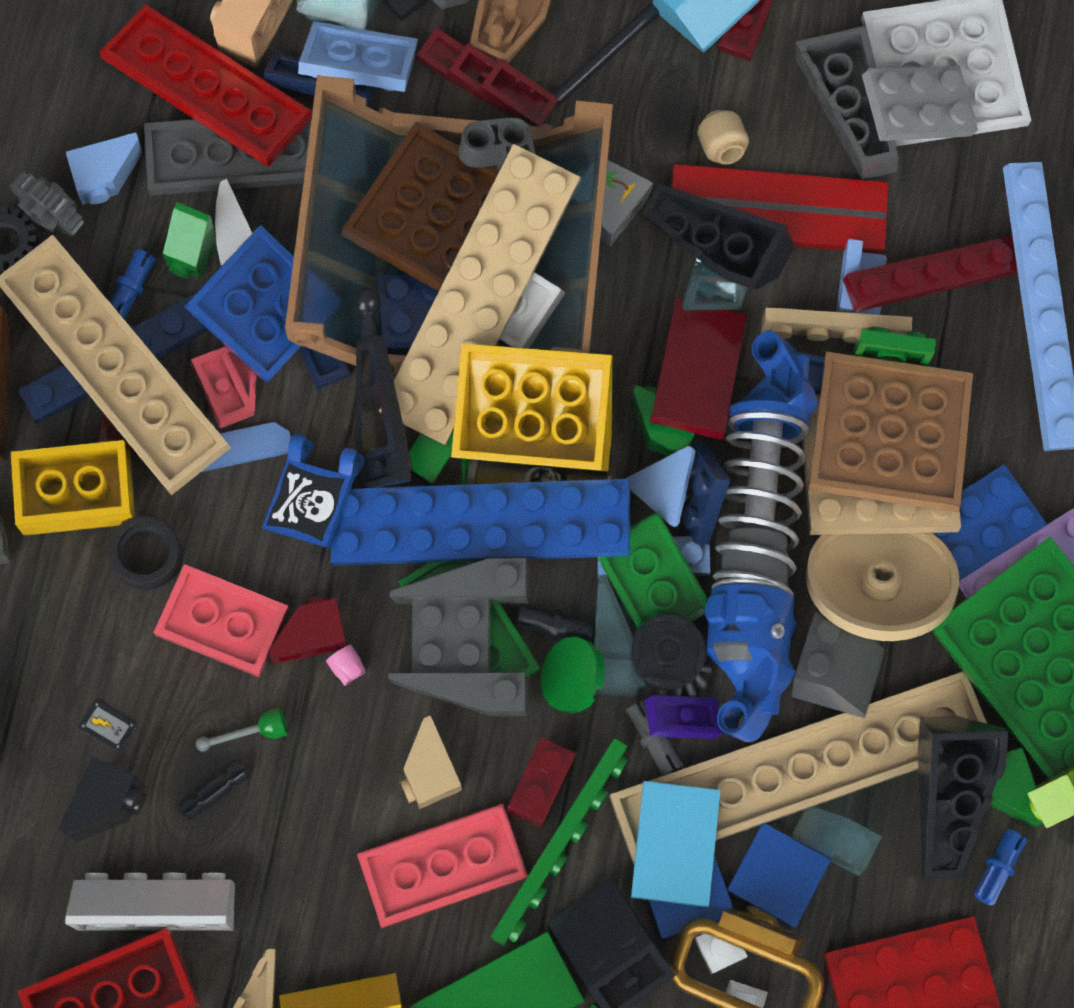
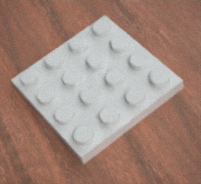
(956, 34)

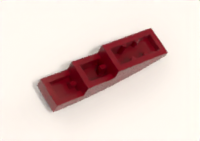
(487, 79)

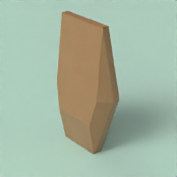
(506, 26)

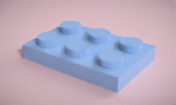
(358, 54)

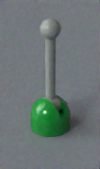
(270, 724)

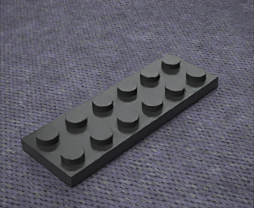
(193, 158)

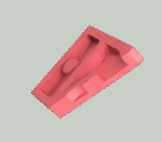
(226, 385)

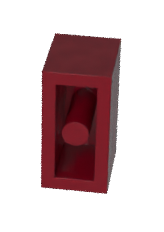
(541, 783)

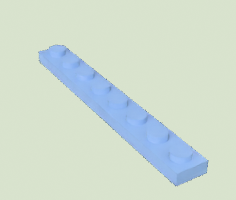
(1042, 303)

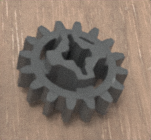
(46, 204)

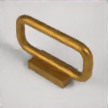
(753, 936)

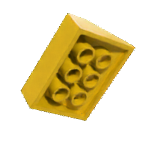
(534, 407)

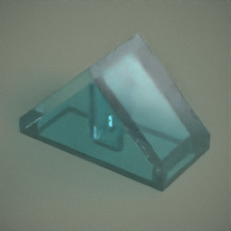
(711, 292)

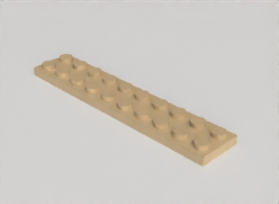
(813, 761)

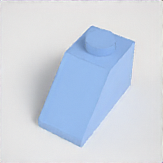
(103, 167)

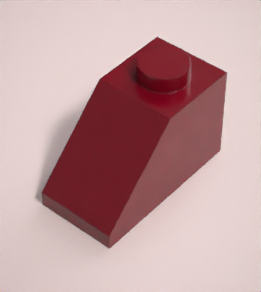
(310, 632)

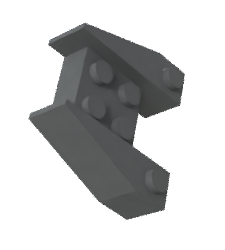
(455, 636)

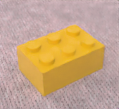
(72, 487)

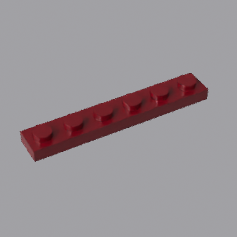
(931, 274)

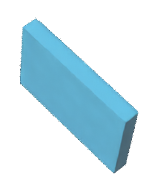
(675, 844)

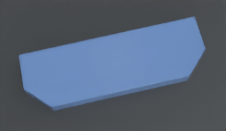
(253, 444)

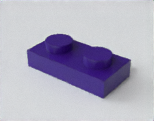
(682, 717)

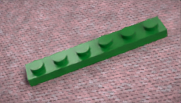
(552, 858)

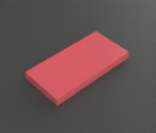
(442, 865)

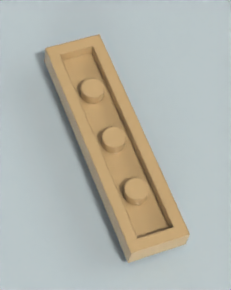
(826, 324)

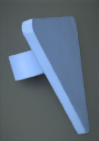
(665, 484)

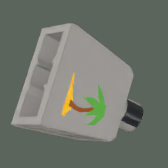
(623, 199)

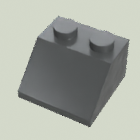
(837, 668)

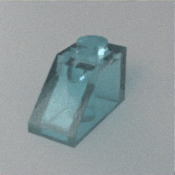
(837, 839)

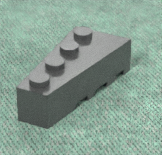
(835, 71)

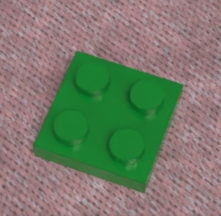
(906, 348)

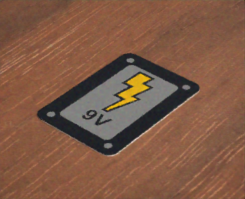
(107, 725)

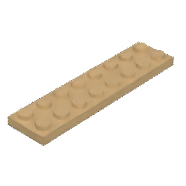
(482, 286)
(113, 365)

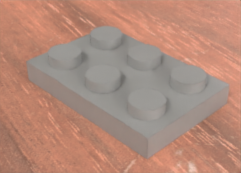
(919, 102)

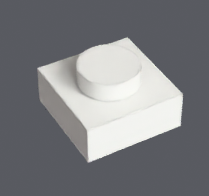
(718, 953)

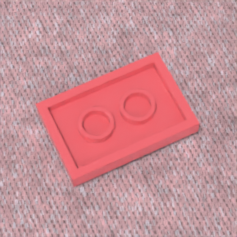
(221, 620)

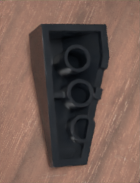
(723, 238)
(956, 779)

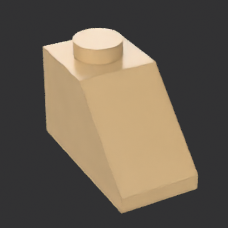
(429, 768)

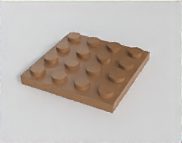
(891, 432)

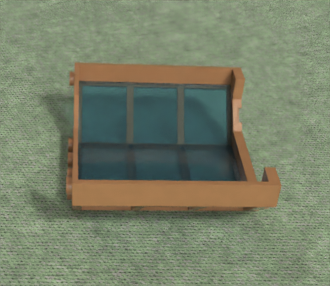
(343, 160)

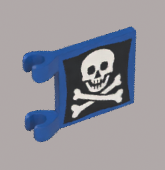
(309, 497)

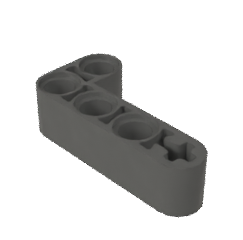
(493, 136)

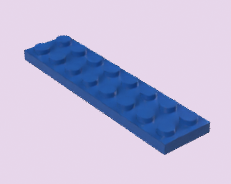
(484, 522)

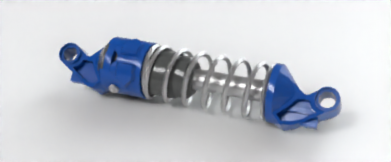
(751, 600)

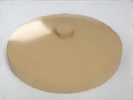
(883, 583)

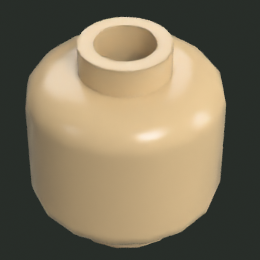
(723, 137)

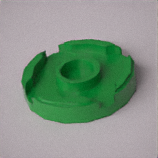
(572, 674)

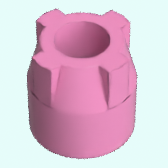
(346, 665)

